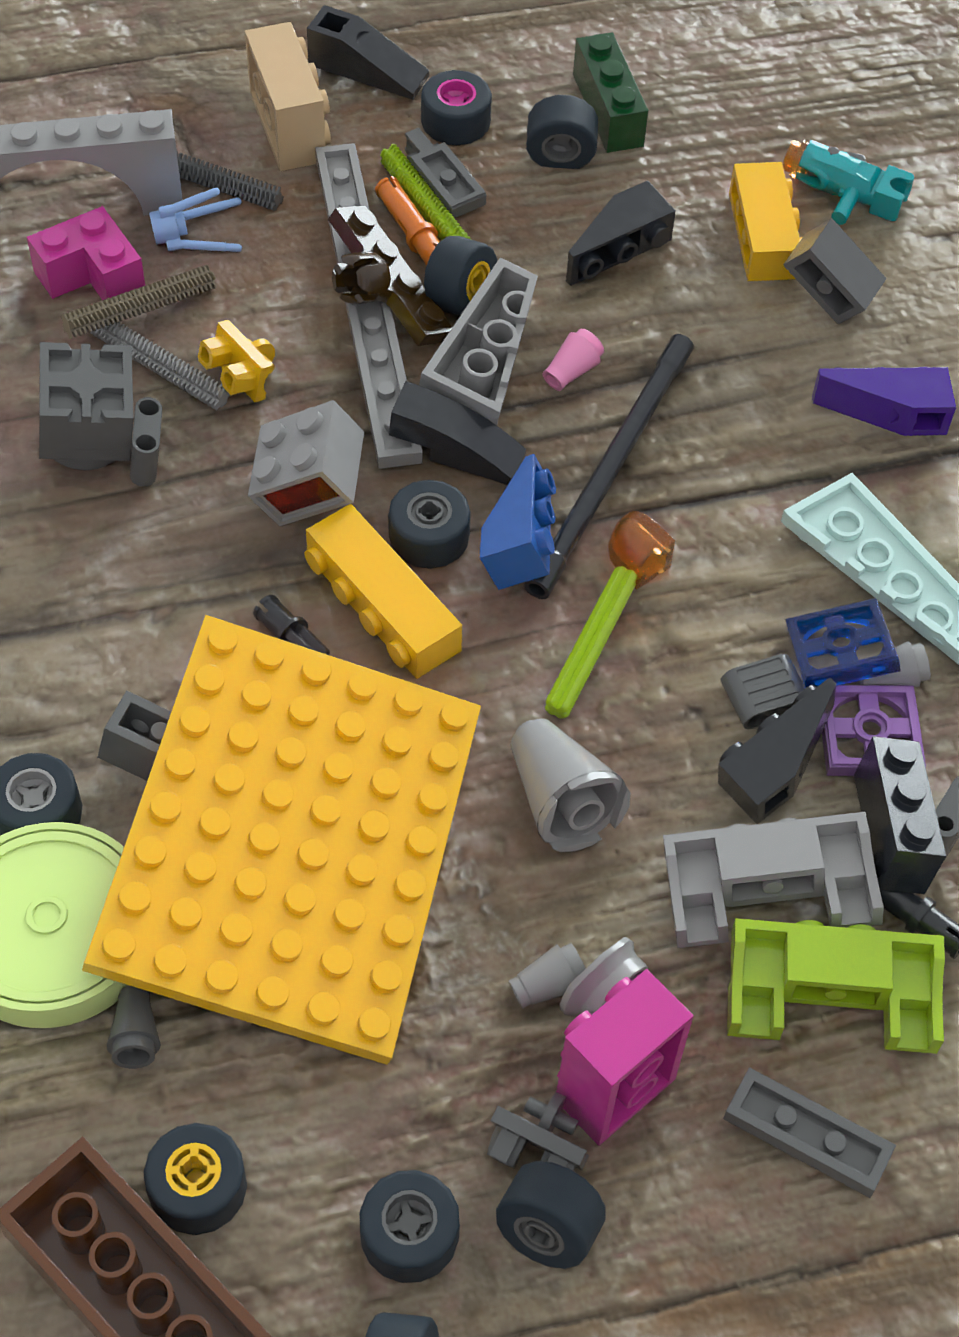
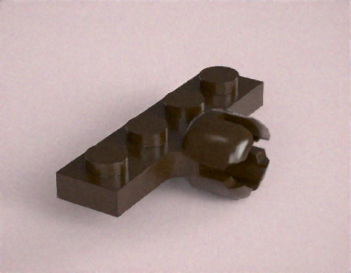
(379, 273)

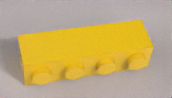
(383, 591)

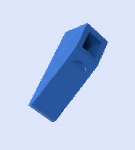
(517, 531)

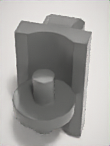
(515, 1132)

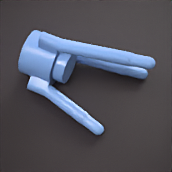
(170, 224)

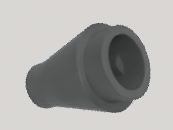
(133, 1032)

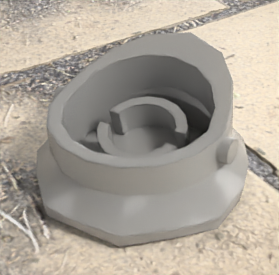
(593, 984)

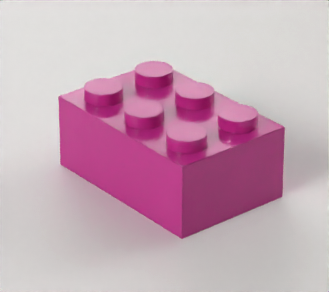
(622, 1054)

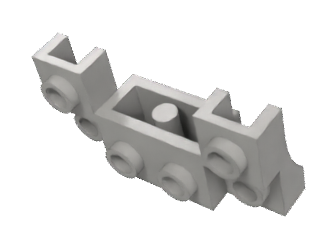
(768, 865)

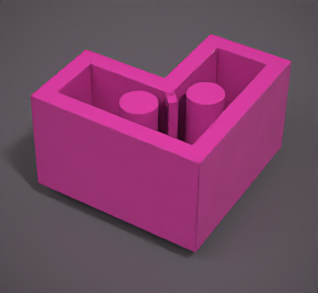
(84, 253)

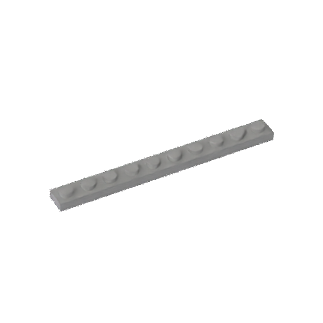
(370, 323)

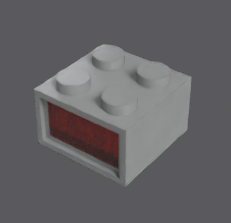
(306, 463)

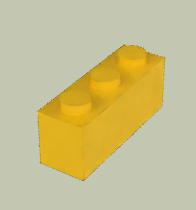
(764, 219)

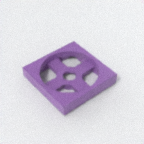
(898, 697)

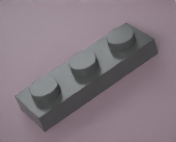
(809, 1132)

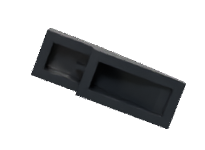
(455, 434)

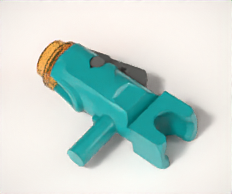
(850, 178)

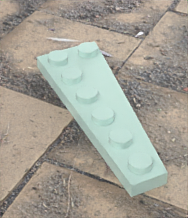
(880, 556)

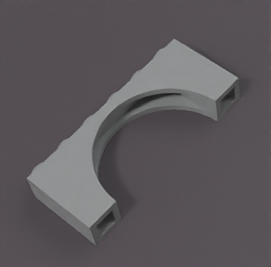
(129, 145)

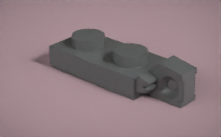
(444, 174)

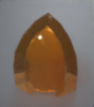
(641, 546)

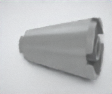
(566, 786)

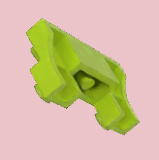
(837, 969)

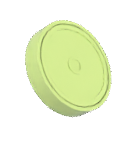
(49, 909)

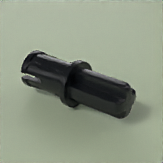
(286, 625)

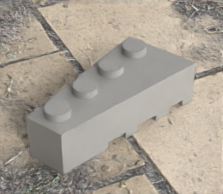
(483, 344)

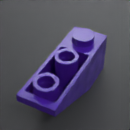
(896, 399)

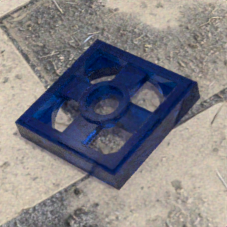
(849, 667)

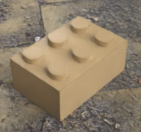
(287, 94)

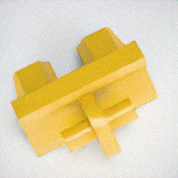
(242, 361)

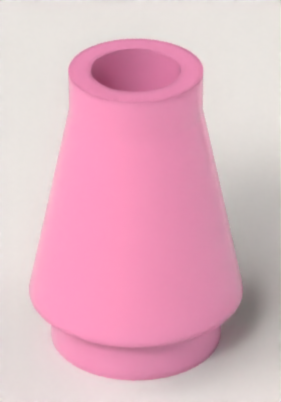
(575, 357)

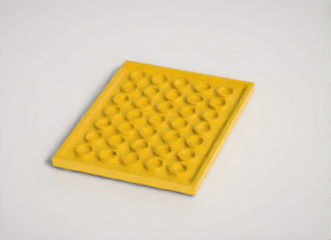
(288, 842)

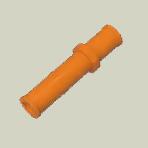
(420, 235)

